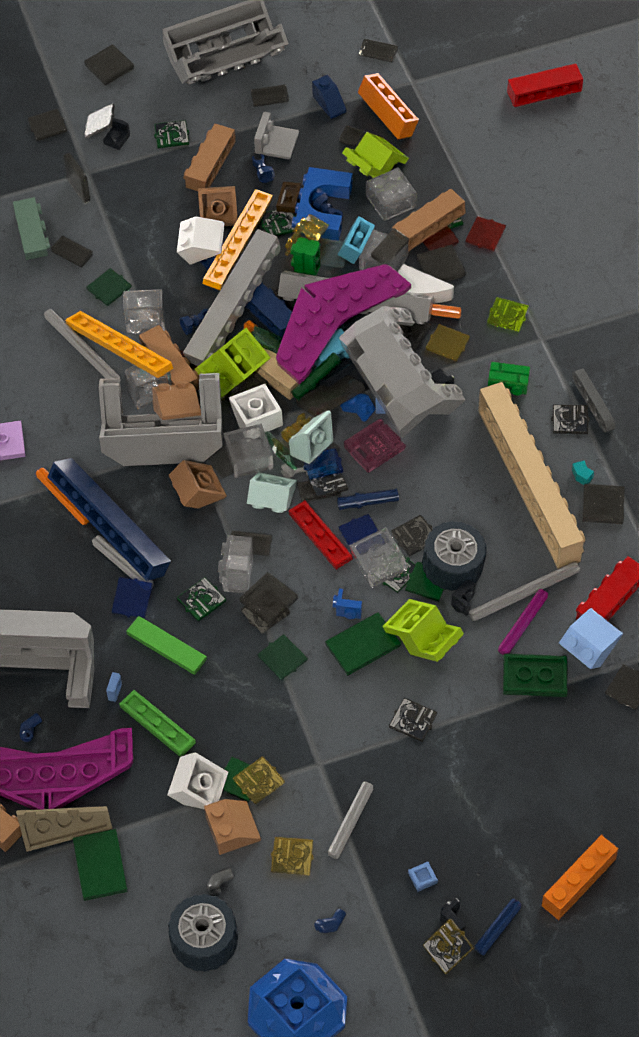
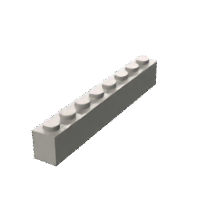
(233, 297)
(417, 304)

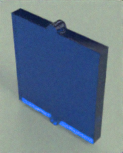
(324, 464)
(357, 529)
(132, 597)

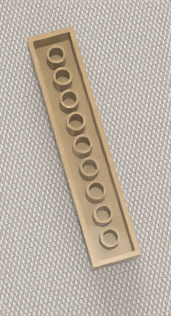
(531, 475)

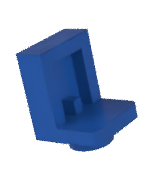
(361, 405)
(347, 608)

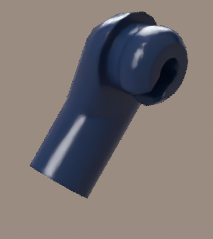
(27, 727)
(332, 924)

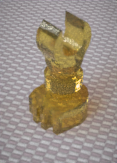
(291, 430)

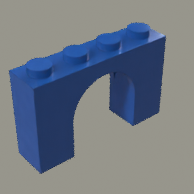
(316, 183)

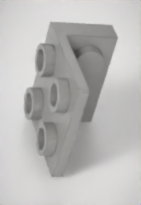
(274, 140)

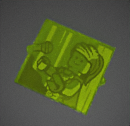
(507, 314)

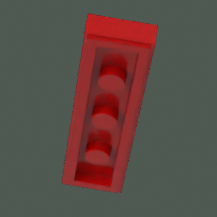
(320, 535)

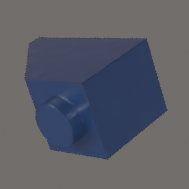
(328, 96)

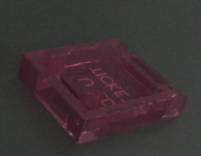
(376, 443)

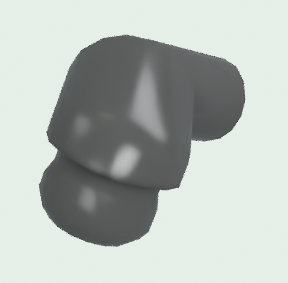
(216, 880)

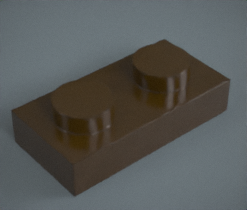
(288, 197)

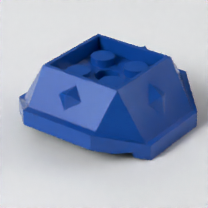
(290, 983)

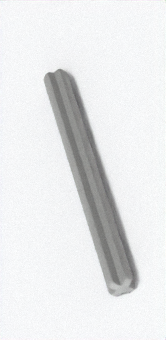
(77, 342)
(524, 591)

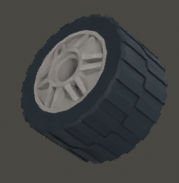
(453, 555)
(203, 932)

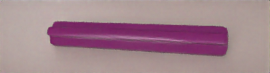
(523, 622)

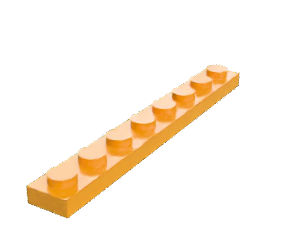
(237, 239)
(119, 344)

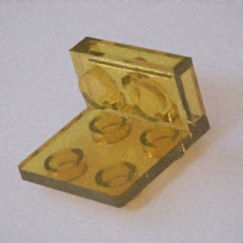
(311, 227)

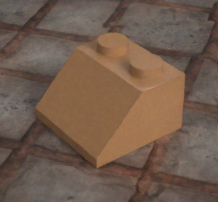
(218, 204)
(175, 400)
(196, 484)
(231, 824)

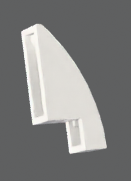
(427, 285)

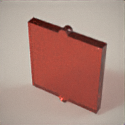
(485, 233)
(440, 239)

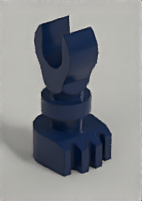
(264, 172)
(321, 203)
(188, 322)

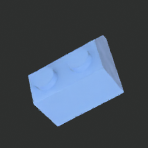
(591, 639)

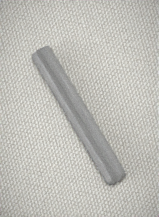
(112, 554)
(350, 820)

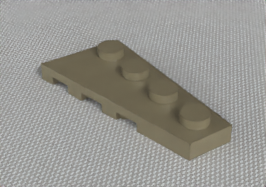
(55, 826)

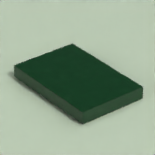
(362, 644)
(535, 675)
(100, 864)

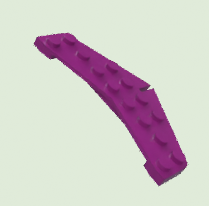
(333, 303)
(66, 773)

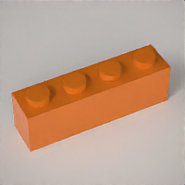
(388, 106)
(579, 877)

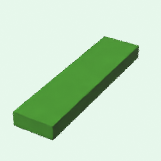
(166, 645)
(157, 723)

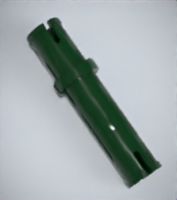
(315, 376)

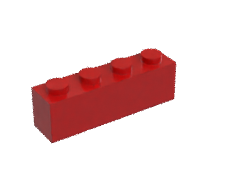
(545, 85)
(613, 591)

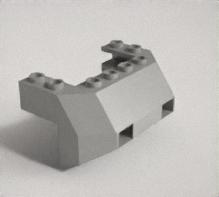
(215, 46)
(395, 371)
(154, 441)
(50, 642)

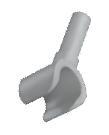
(288, 472)

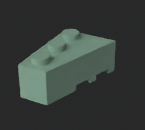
(31, 228)

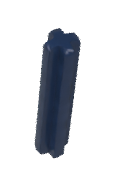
(497, 926)

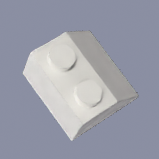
(200, 239)
(257, 407)
(197, 781)

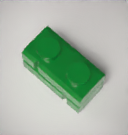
(306, 256)
(512, 376)

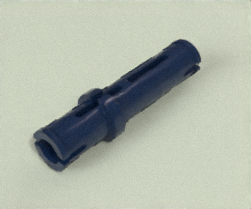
(373, 498)

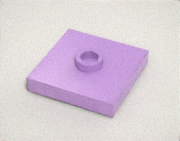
(11, 440)

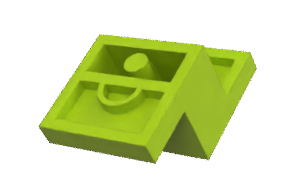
(374, 155)
(235, 360)
(423, 630)

